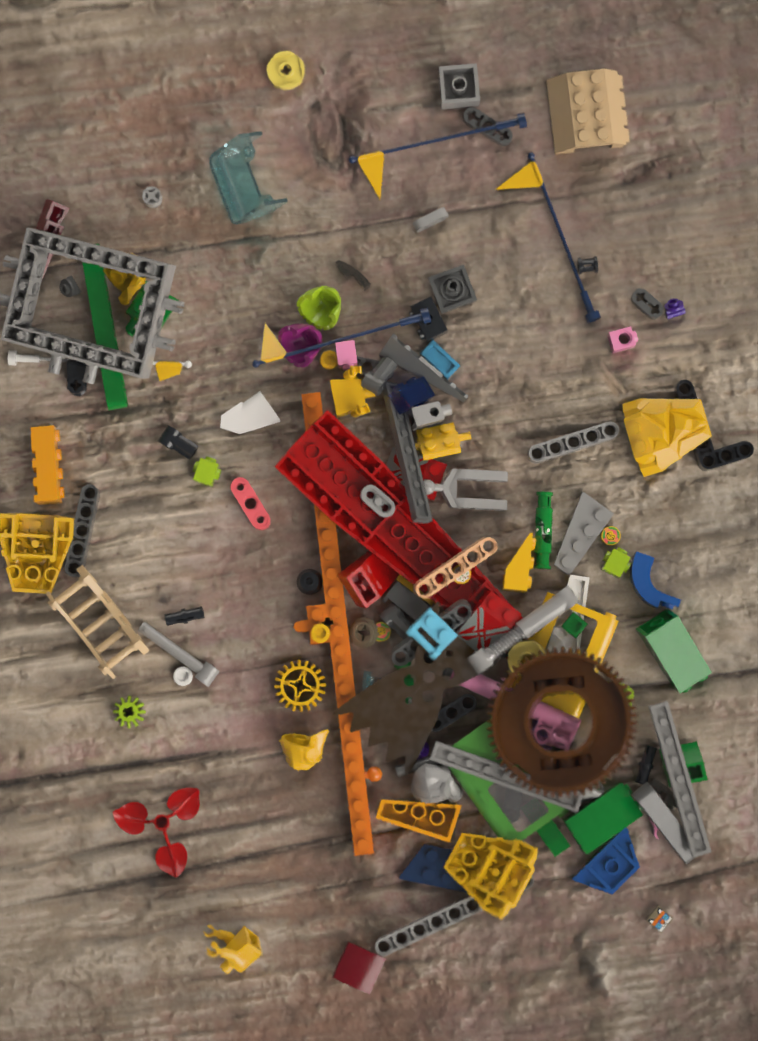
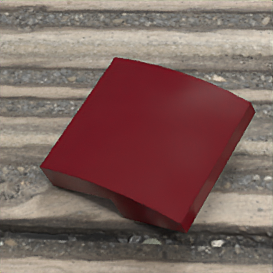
(358, 967)

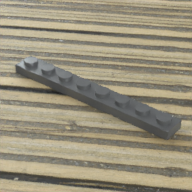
(408, 460)

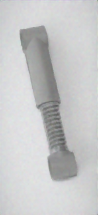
(524, 629)

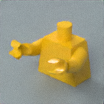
(349, 394)
(240, 949)

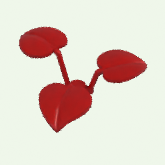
(184, 804)

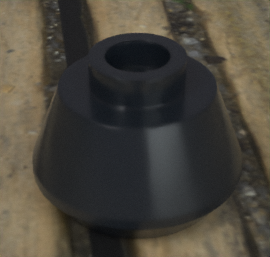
(314, 578)

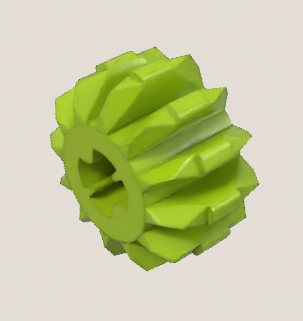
(128, 705)

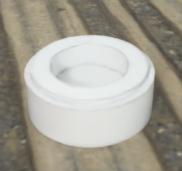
(183, 676)

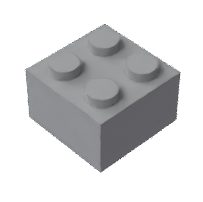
(459, 86)

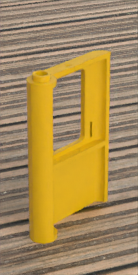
(598, 645)

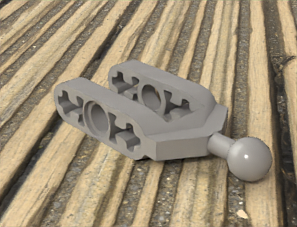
(449, 489)

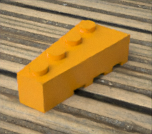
(46, 465)
(429, 819)

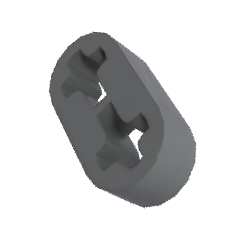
(644, 306)

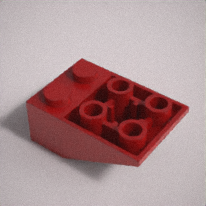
(367, 579)

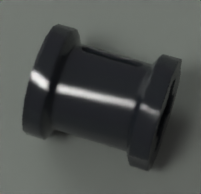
(581, 262)

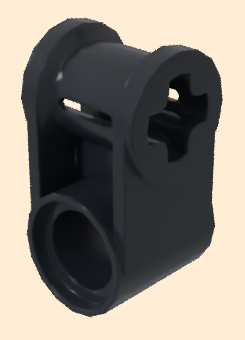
(75, 375)

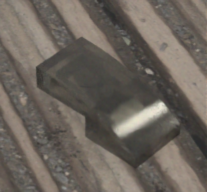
(349, 272)

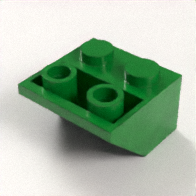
(693, 761)

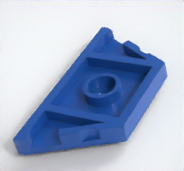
(611, 865)

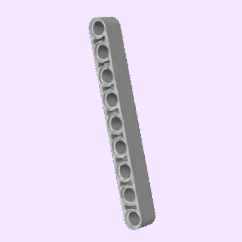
(412, 937)

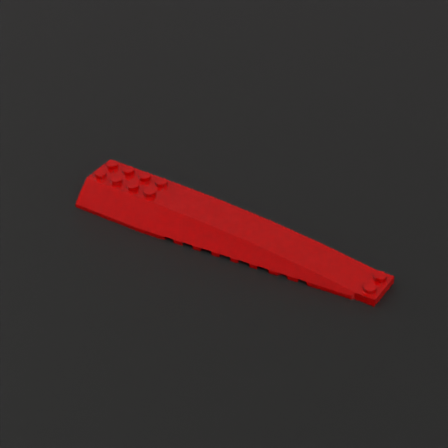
(331, 472)

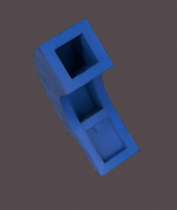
(642, 584)

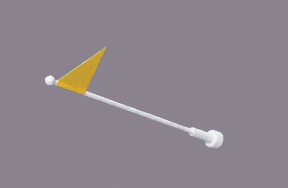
(164, 368)

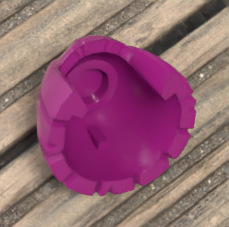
(298, 337)

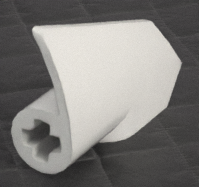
(249, 415)

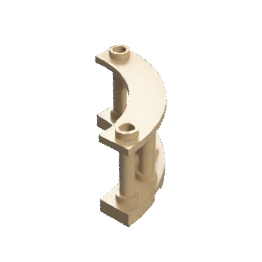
(111, 612)

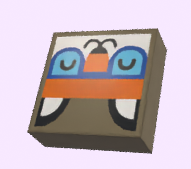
(659, 919)

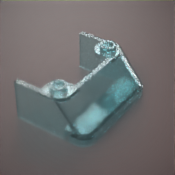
(237, 182)

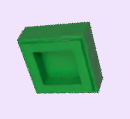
(574, 625)

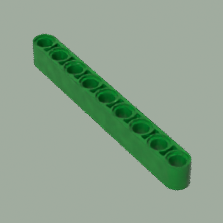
(104, 332)

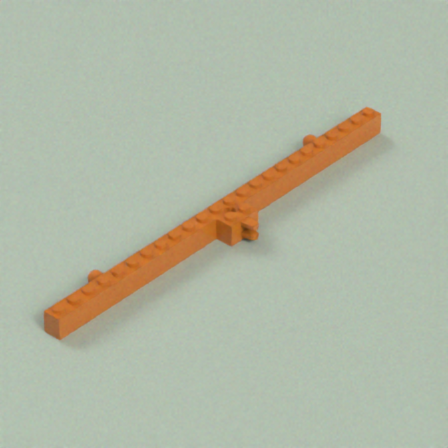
(341, 659)

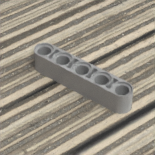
(580, 436)

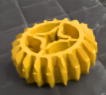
(316, 690)

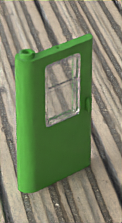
(505, 810)

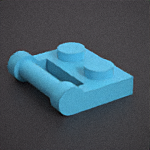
(436, 629)

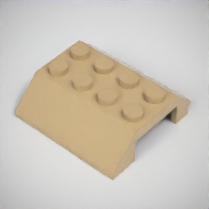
(587, 110)

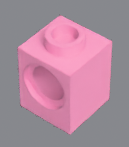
(616, 346)
(346, 354)

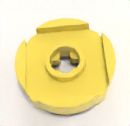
(279, 79)
(520, 649)

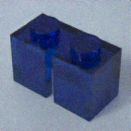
(412, 394)

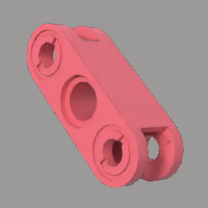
(246, 494)

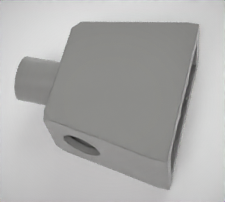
(421, 418)

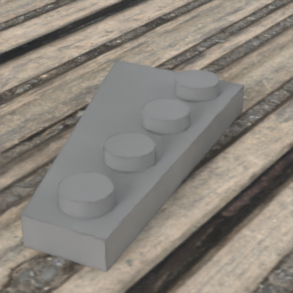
(582, 531)

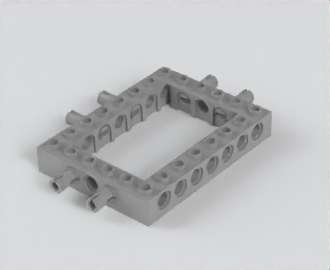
(26, 289)

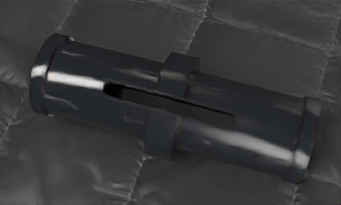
(184, 616)
(646, 765)

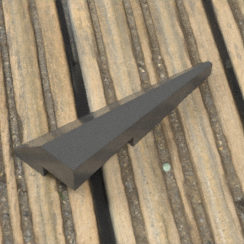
(417, 366)

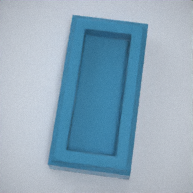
(440, 359)

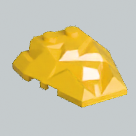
(664, 430)
(34, 549)
(492, 870)

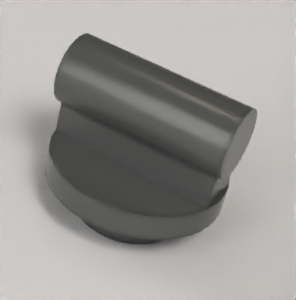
(69, 287)

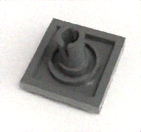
(452, 289)

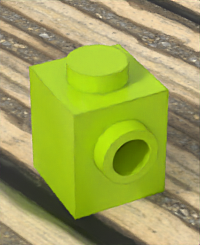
(206, 471)
(616, 562)

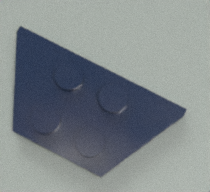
(429, 868)

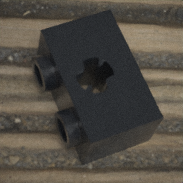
(436, 327)

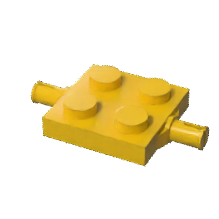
(439, 441)

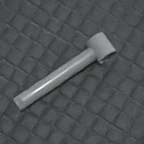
(205, 672)

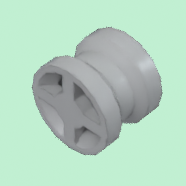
(149, 194)

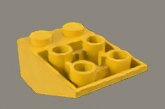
(516, 574)

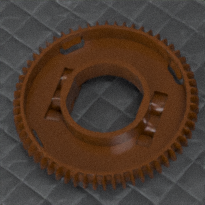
(569, 769)

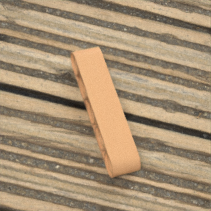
(464, 566)

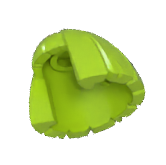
(320, 307)

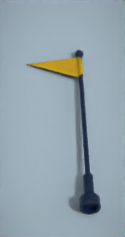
(373, 162)
(531, 177)
(273, 350)

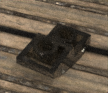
(668, 796)

